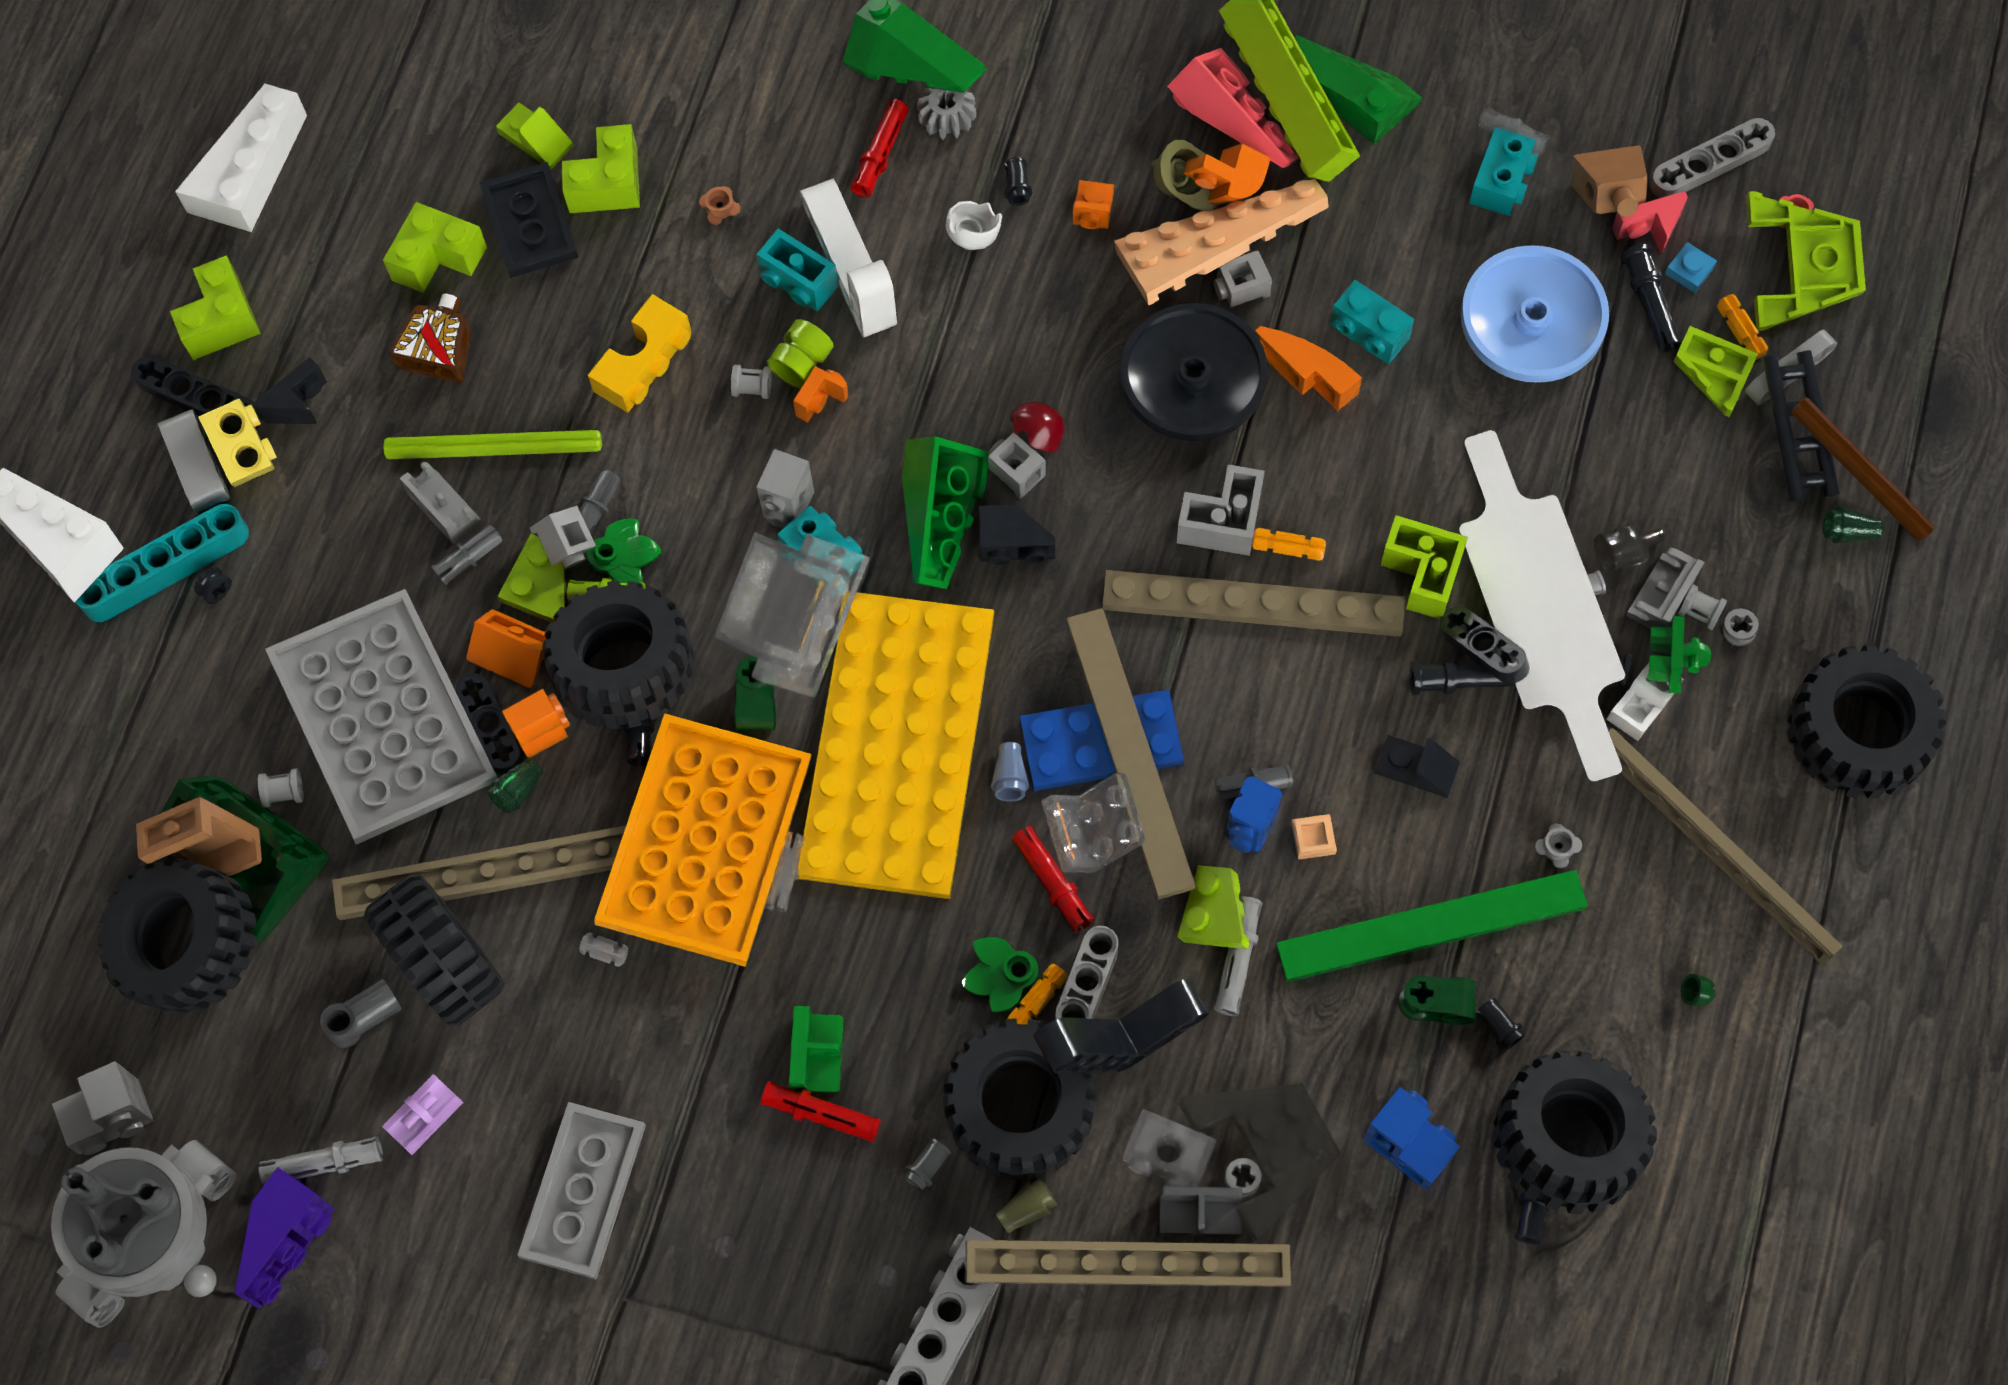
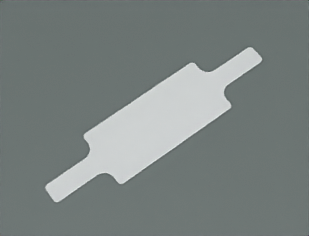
(1543, 603)

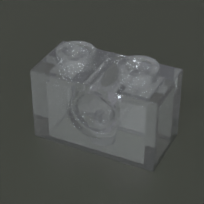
(1156, 1131)

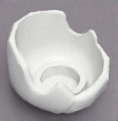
(973, 225)

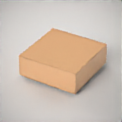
(1313, 836)

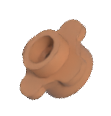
(717, 196)

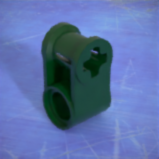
(754, 701)
(1445, 1000)

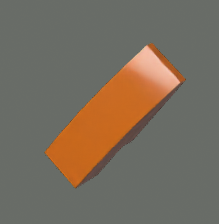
(1309, 366)

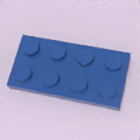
(1071, 749)

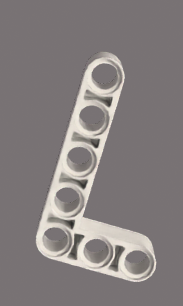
(862, 283)

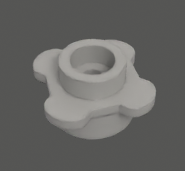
(1566, 838)

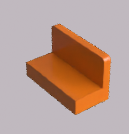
(507, 647)

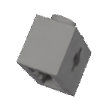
(784, 488)

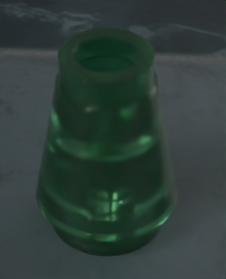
(1850, 526)
(514, 786)

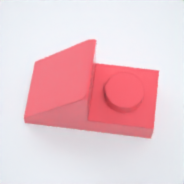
(1655, 216)

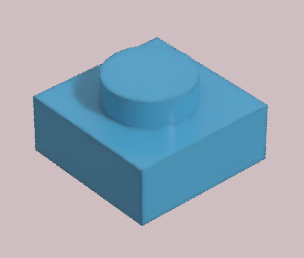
(1691, 267)

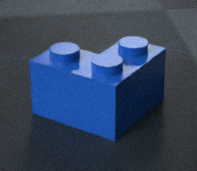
(1409, 1140)

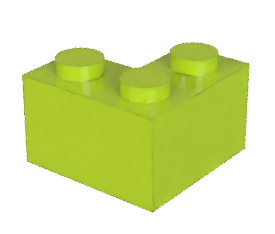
(609, 179)
(431, 240)
(220, 316)
(1430, 556)

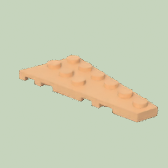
(1213, 238)

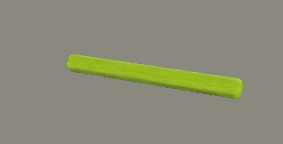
(492, 444)

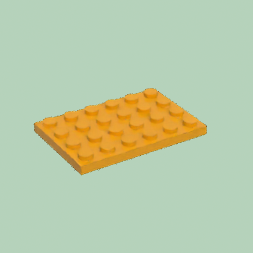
(703, 840)

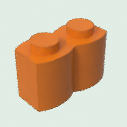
(537, 722)

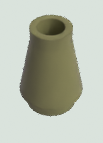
(1027, 1206)

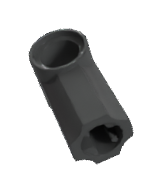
(362, 1010)

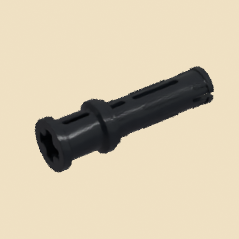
(1647, 283)
(1448, 677)

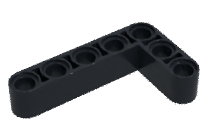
(1116, 1045)

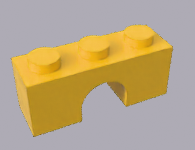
(627, 378)

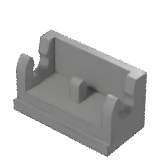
(440, 503)
(1665, 589)

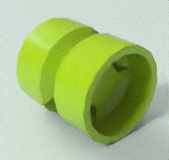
(800, 353)

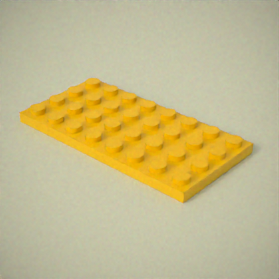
(897, 746)

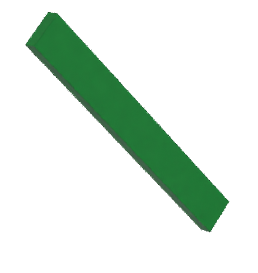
(1431, 926)

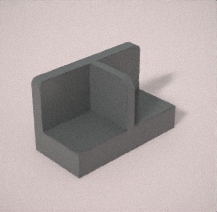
(1199, 1211)

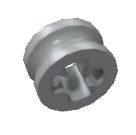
(1739, 616)
(1254, 1174)

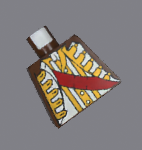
(434, 341)

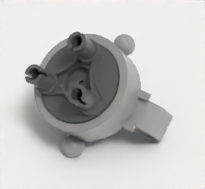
(135, 1226)

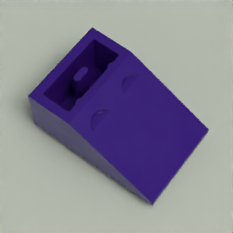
(279, 1229)

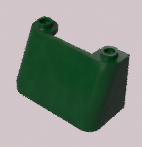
(288, 856)

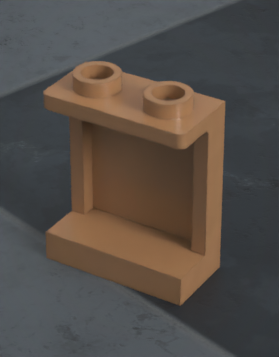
(200, 834)

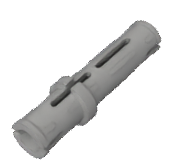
(1237, 962)
(330, 1159)

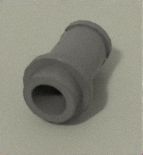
(926, 1164)

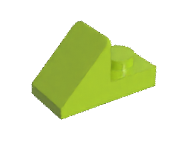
(535, 134)

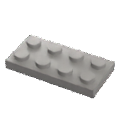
(581, 1190)

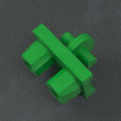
(1671, 640)

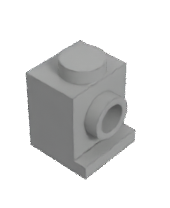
(1249, 273)
(1015, 451)
(564, 537)

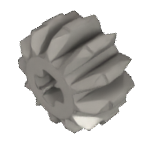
(946, 111)

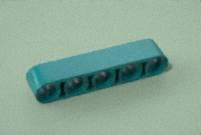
(180, 562)

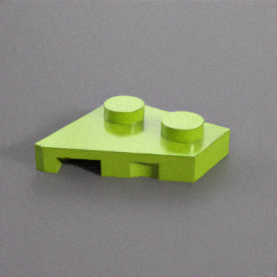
(1715, 367)
(534, 583)
(1214, 910)

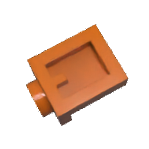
(1093, 204)
(815, 392)

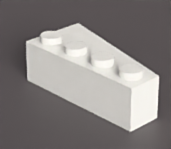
(245, 161)
(56, 534)

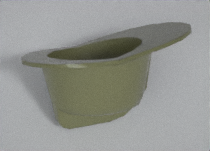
(1171, 180)

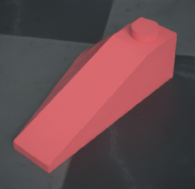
(1217, 94)

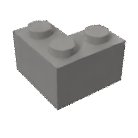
(1227, 521)
(104, 1110)

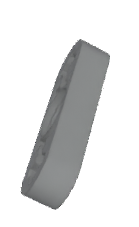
(1821, 346)

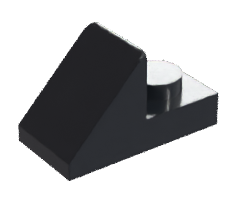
(286, 399)
(1418, 766)

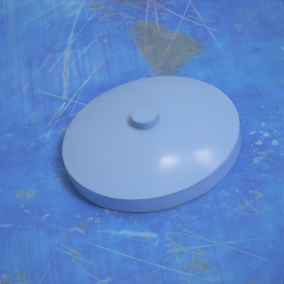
(1534, 314)

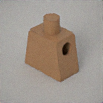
(1611, 179)

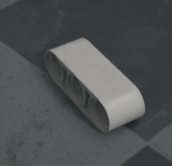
(194, 461)
(1092, 965)

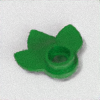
(627, 549)
(994, 974)

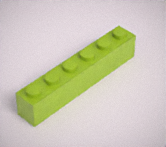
(1290, 87)

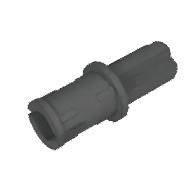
(600, 495)
(467, 554)
(1230, 786)

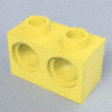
(230, 446)

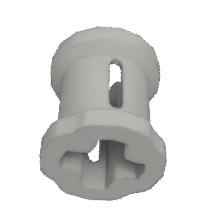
(751, 381)
(1702, 607)
(280, 788)

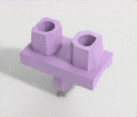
(422, 1114)

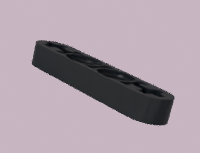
(194, 397)

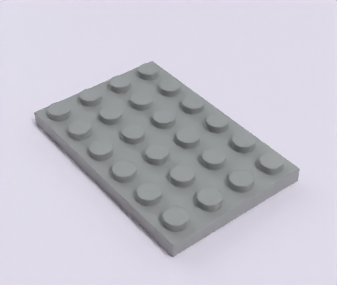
(381, 716)

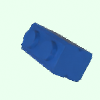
(1253, 815)

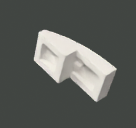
(1640, 705)

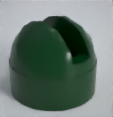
(1697, 983)

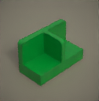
(816, 1051)

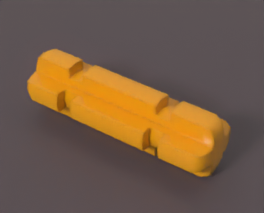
(1741, 325)
(1289, 544)
(1039, 994)

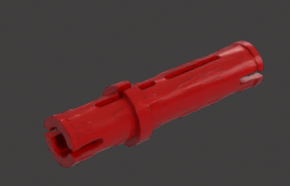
(874, 160)
(1060, 890)
(777, 1096)

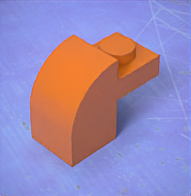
(1233, 177)

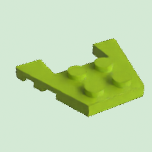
(1822, 259)

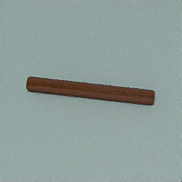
(1862, 469)

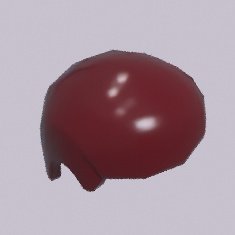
(1042, 424)

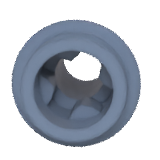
(1009, 773)

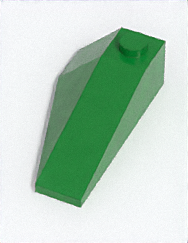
(902, 45)
(1358, 92)
(939, 495)

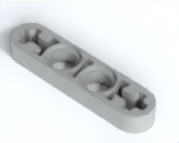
(1710, 156)

